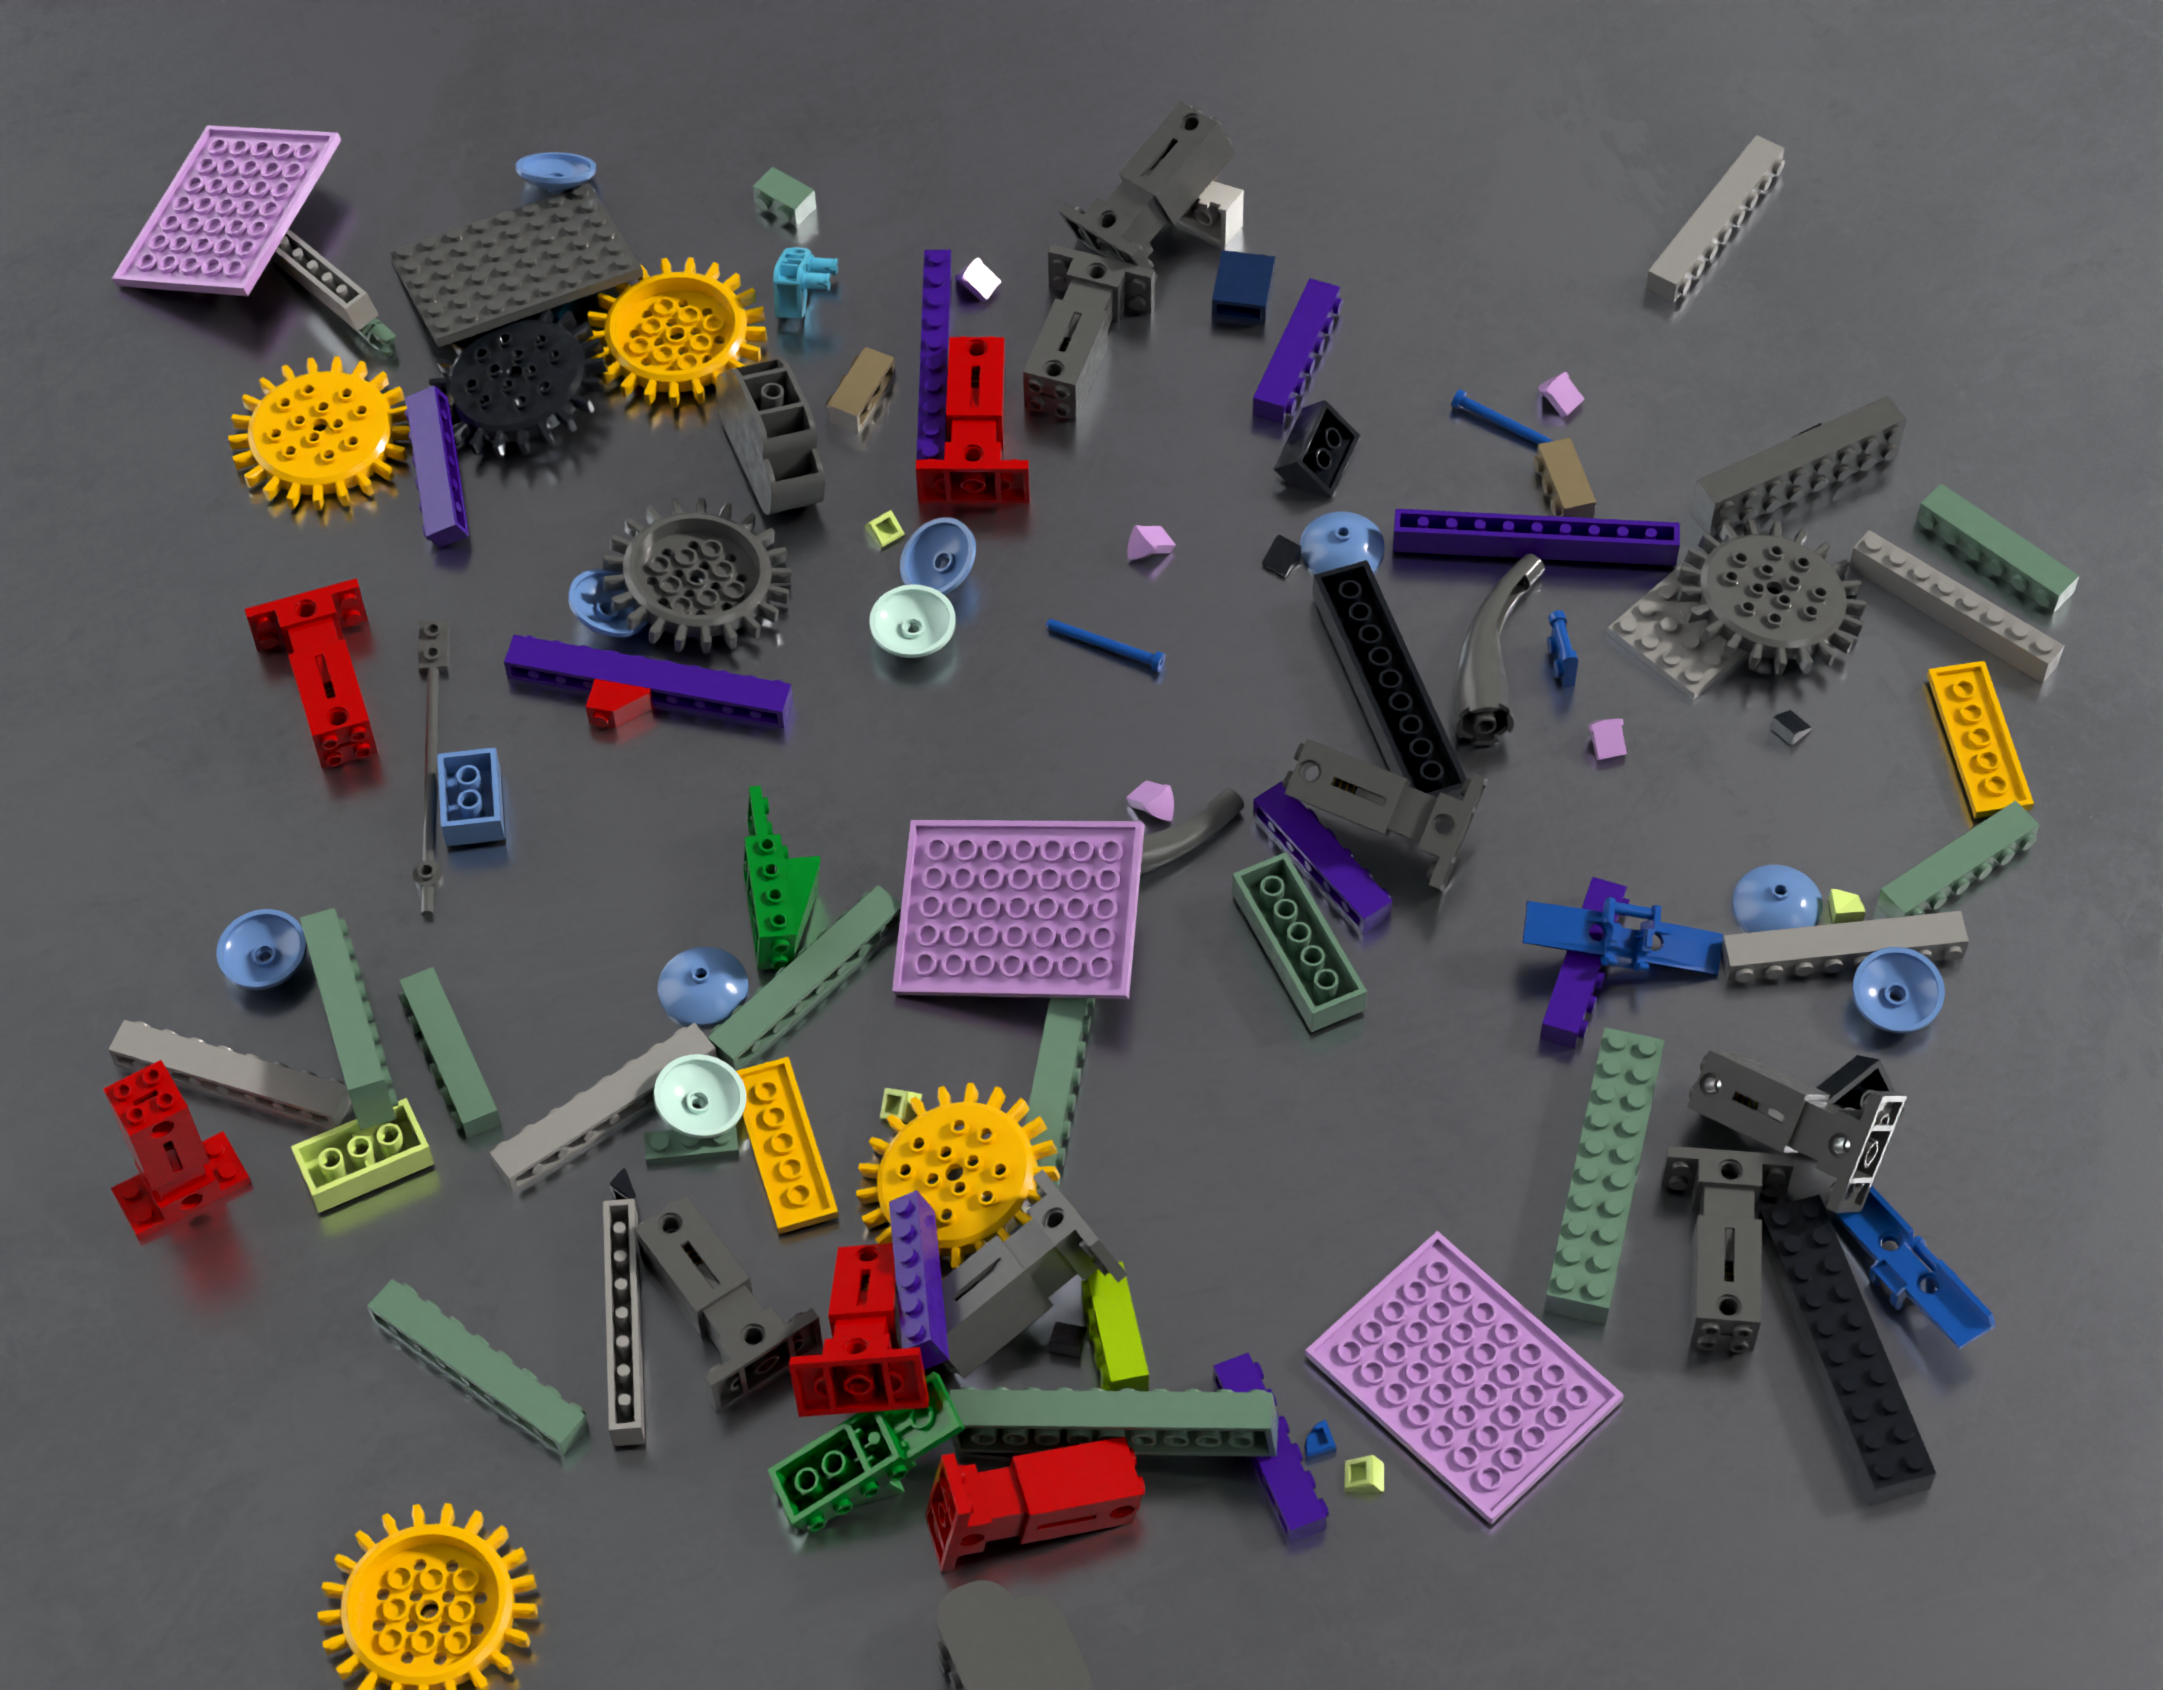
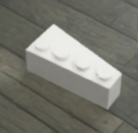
(1216, 213)

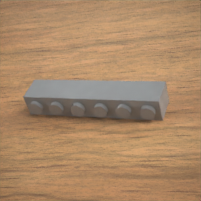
(324, 281)

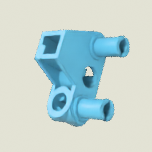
(795, 274)

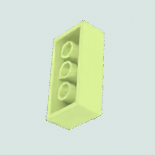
(356, 1161)

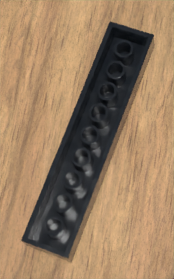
(1387, 680)
(1845, 1351)

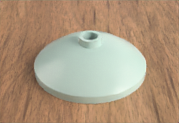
(910, 610)
(703, 1082)

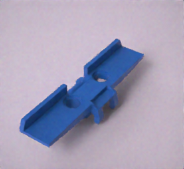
(1623, 947)
(1936, 1293)

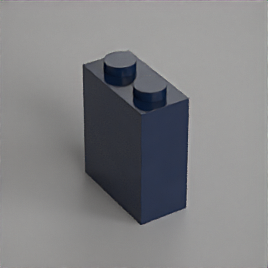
(1243, 286)

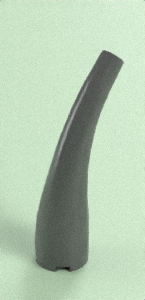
(1480, 686)
(1178, 840)

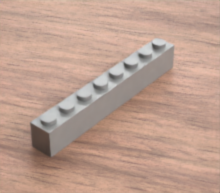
(1715, 219)
(1956, 606)
(1839, 945)
(232, 1074)
(592, 1112)
(623, 1323)

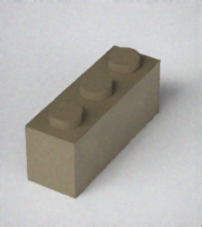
(860, 389)
(1564, 479)

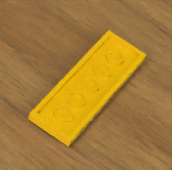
(1979, 738)
(785, 1147)

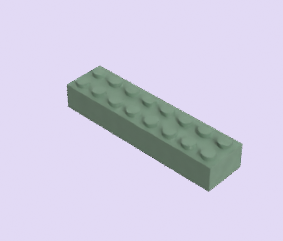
(349, 1018)

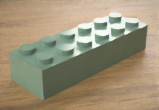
(1299, 942)

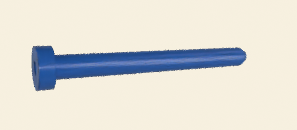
(1461, 400)
(1155, 660)

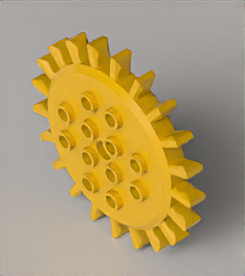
(662, 300)
(308, 469)
(972, 1219)
(391, 1570)

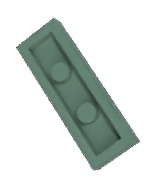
(672, 1147)

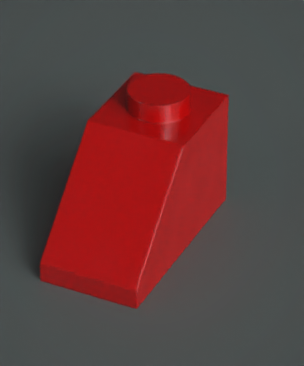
(616, 703)

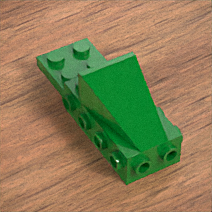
(776, 887)
(862, 1459)

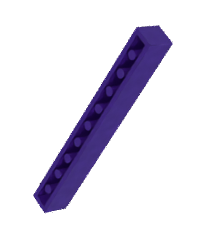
(934, 354)
(1539, 535)
(670, 683)

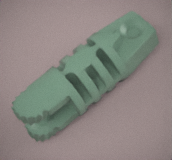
(379, 337)

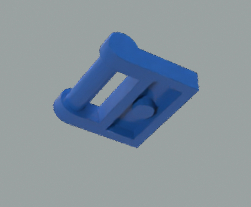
(1559, 644)

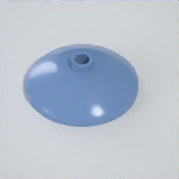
(555, 170)
(1326, 550)
(938, 555)
(593, 605)
(1762, 909)
(257, 937)
(1902, 974)
(705, 999)

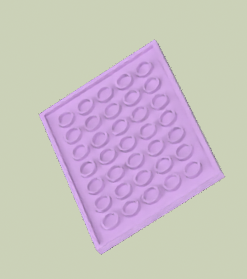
(227, 210)
(1019, 908)
(1464, 1376)

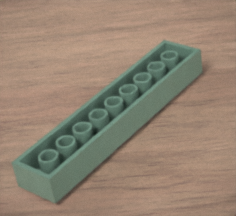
(1604, 1176)
(1150, 1420)

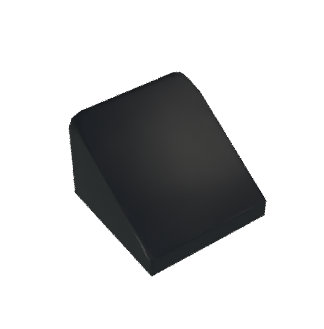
(1282, 555)
(1789, 726)
(622, 1188)
(1067, 1339)

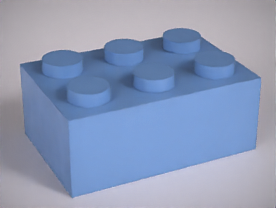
(470, 796)

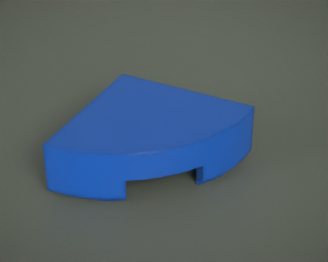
(1319, 1442)

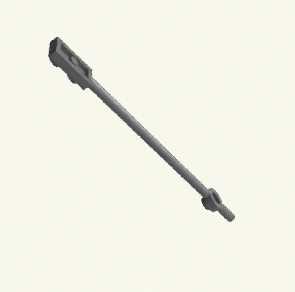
(432, 660)

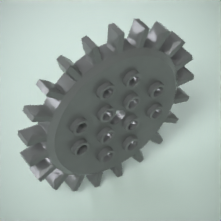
(715, 543)
(1787, 562)

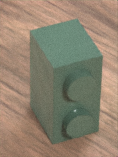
(784, 197)

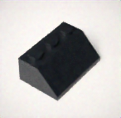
(1317, 450)
(1855, 1082)

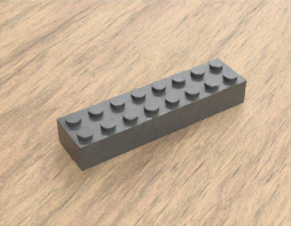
(1798, 466)

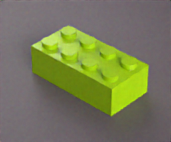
(1114, 1333)

